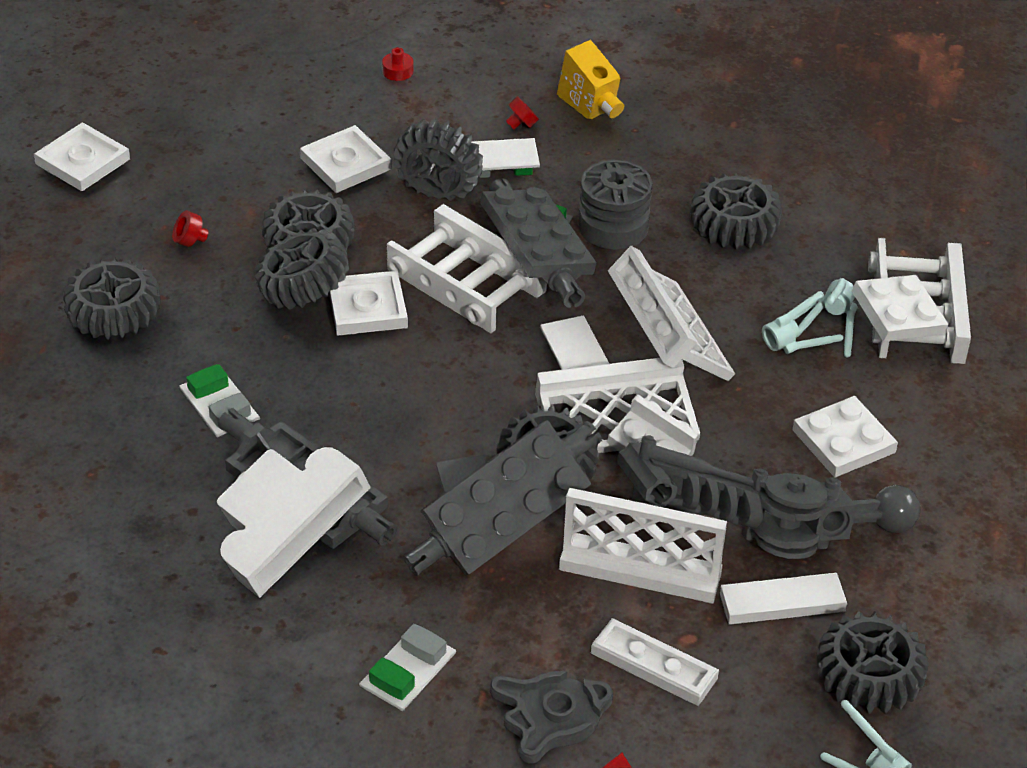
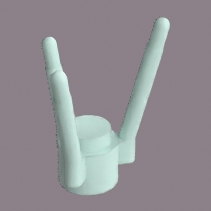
(836, 301)
(784, 330)
(881, 757)

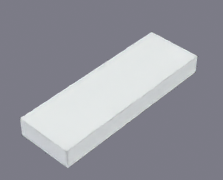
(783, 598)
(655, 661)

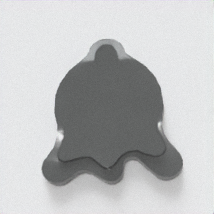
(551, 710)

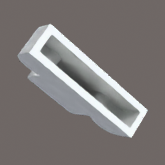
(285, 512)

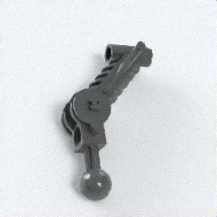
(798, 509)

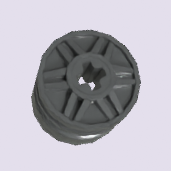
(615, 204)

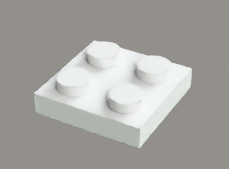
(82, 156)
(345, 158)
(368, 303)
(899, 307)
(844, 436)

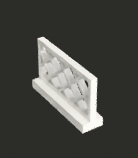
(667, 315)
(611, 383)
(637, 562)

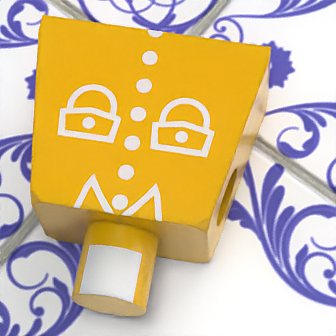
(589, 82)

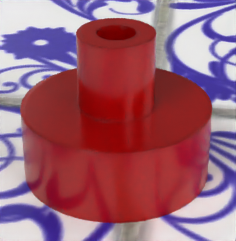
(397, 65)
(521, 114)
(189, 229)

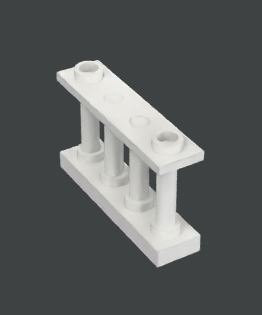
(470, 242)
(951, 289)

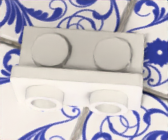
(649, 419)

